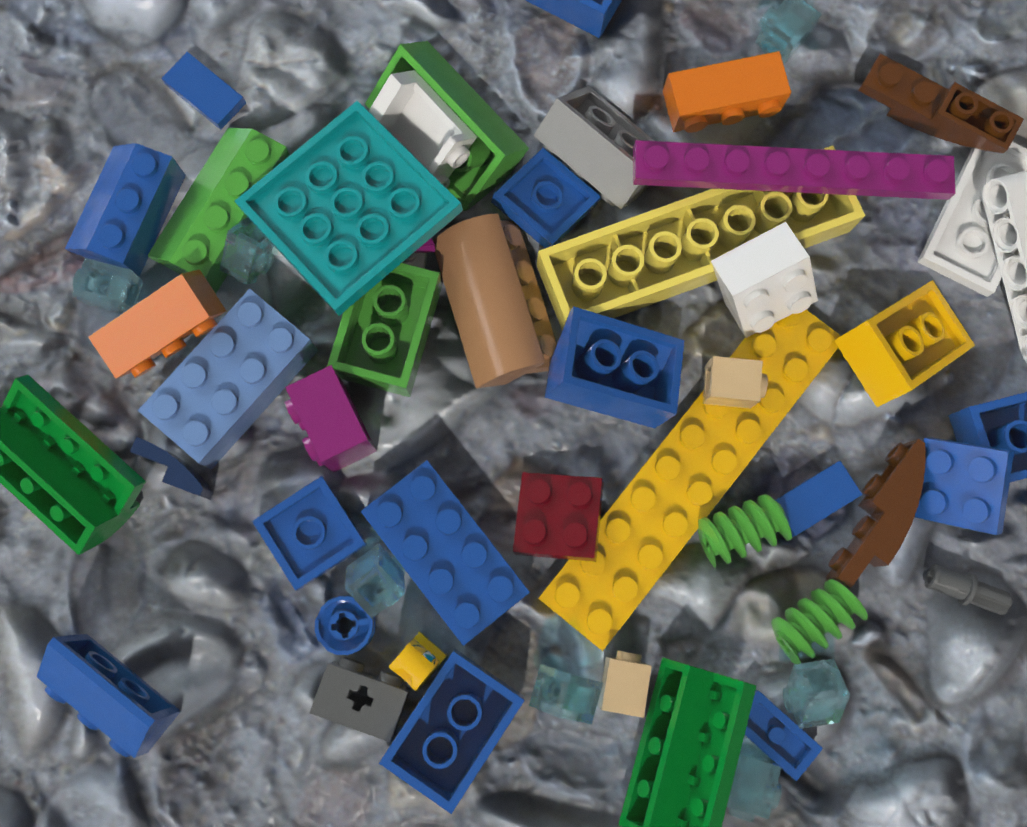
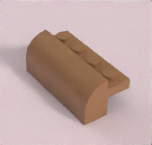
(495, 299)

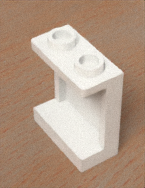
(423, 124)

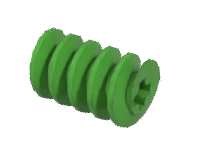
(743, 527)
(817, 618)

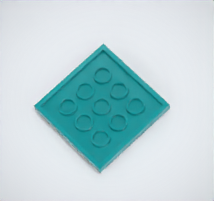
(349, 207)

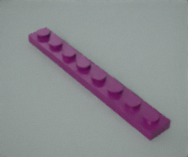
(793, 170)

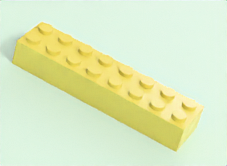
(674, 246)

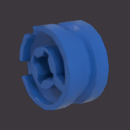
(328, 629)

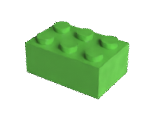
(387, 331)

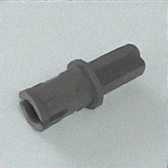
(968, 589)

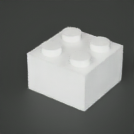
(766, 279)

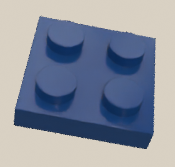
(545, 199)
(965, 485)
(309, 533)

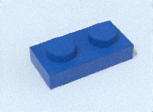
(780, 737)

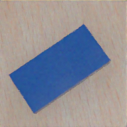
(203, 90)
(818, 497)

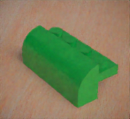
(63, 469)
(688, 749)

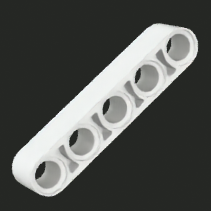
(1007, 217)

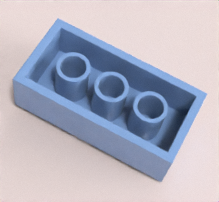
(228, 380)

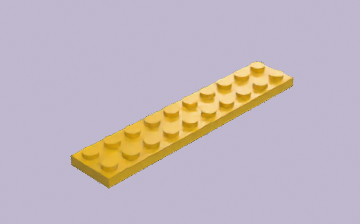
(685, 482)

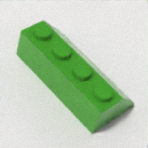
(496, 147)
(201, 222)

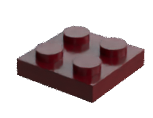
(558, 516)

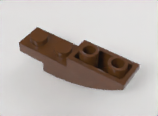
(941, 112)
(892, 506)

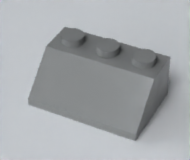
(594, 143)

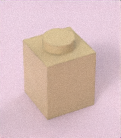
(734, 382)
(625, 684)

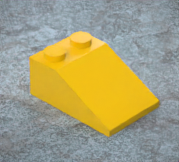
(904, 344)

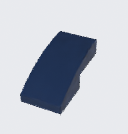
(178, 472)

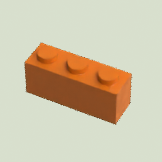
(726, 92)
(158, 325)

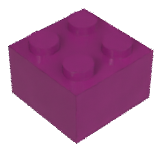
(330, 419)

